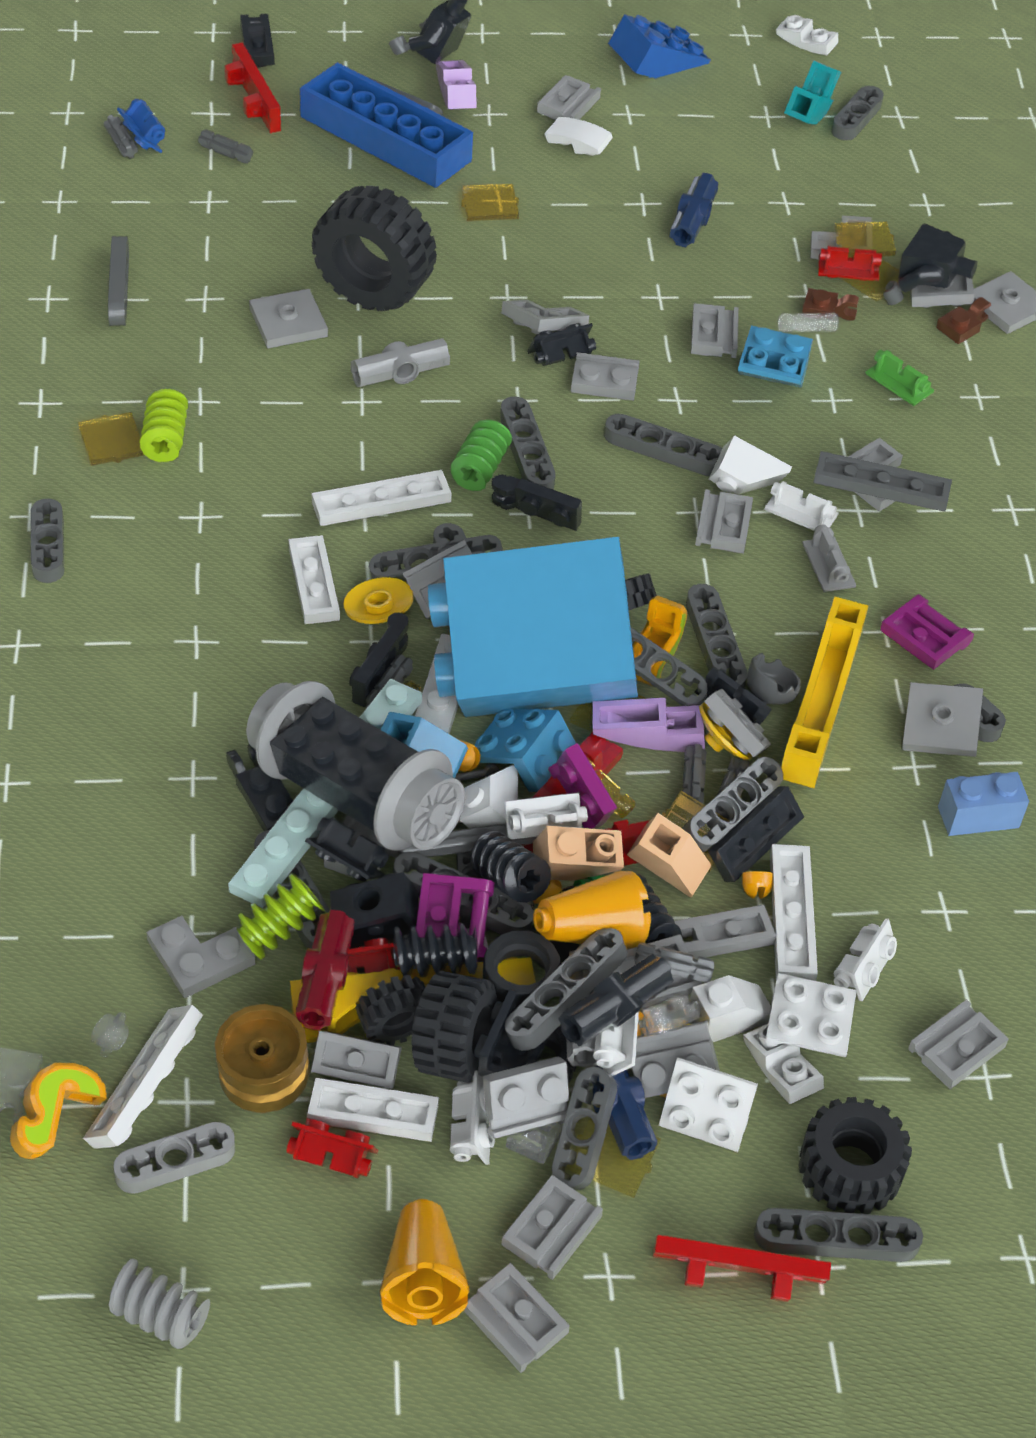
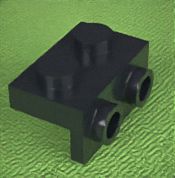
(495, 1049)

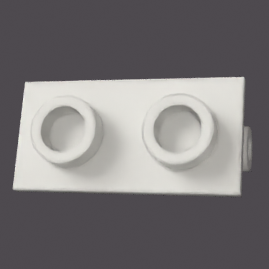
(808, 512)
(532, 815)
(875, 948)
(617, 1047)
(470, 1136)

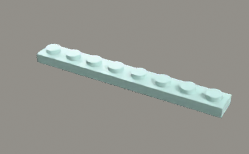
(286, 840)

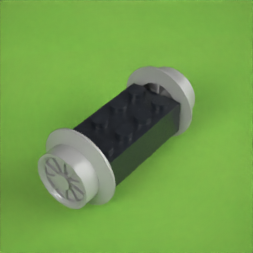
(355, 766)

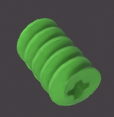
(480, 454)

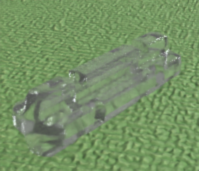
(808, 322)

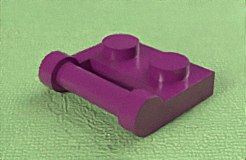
(925, 632)
(579, 777)
(442, 901)

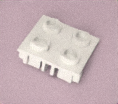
(811, 1015)
(708, 1104)

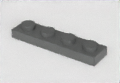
(883, 481)

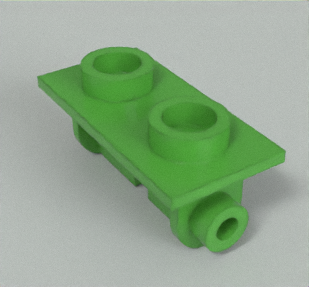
(905, 382)

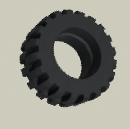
(389, 225)

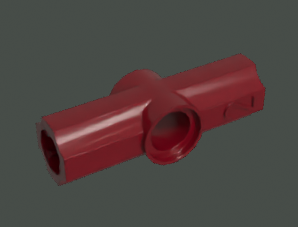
(325, 970)

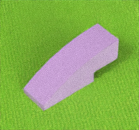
(456, 84)
(649, 724)

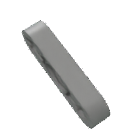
(166, 1173)

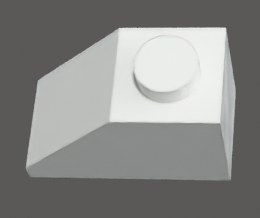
(746, 468)
(486, 798)
(731, 1006)

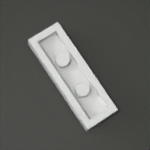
(314, 580)
(373, 1109)

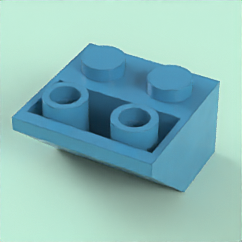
(775, 356)
(423, 735)

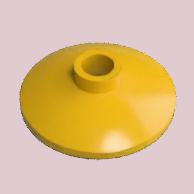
(377, 599)
(720, 737)

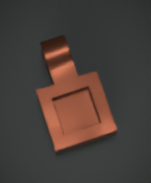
(827, 302)
(963, 324)

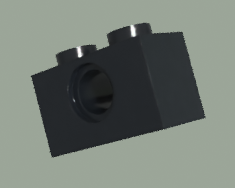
(378, 907)

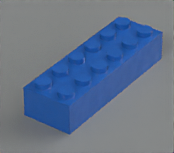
(386, 124)

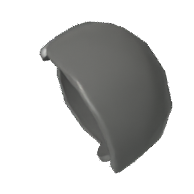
(772, 681)

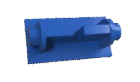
(143, 124)

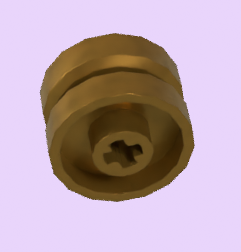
(262, 1058)

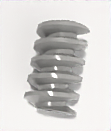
(155, 1307)

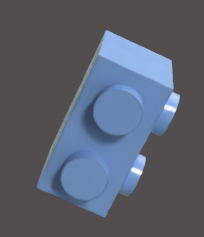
(983, 803)

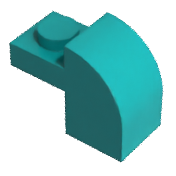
(814, 98)

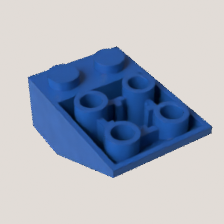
(655, 47)

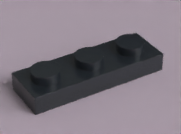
(756, 834)

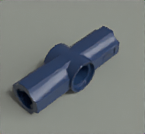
(694, 210)
(628, 1117)

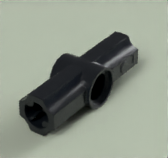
(616, 1000)

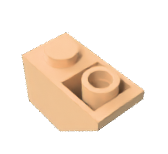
(579, 851)
(670, 854)

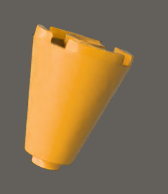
(596, 905)
(423, 1268)

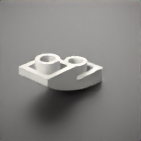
(800, 33)
(583, 136)
(783, 1066)

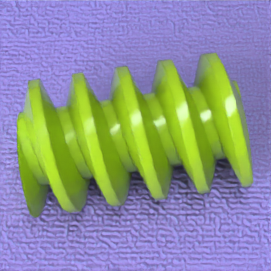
(164, 425)
(277, 916)

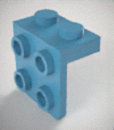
(528, 740)

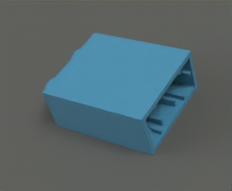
(535, 627)

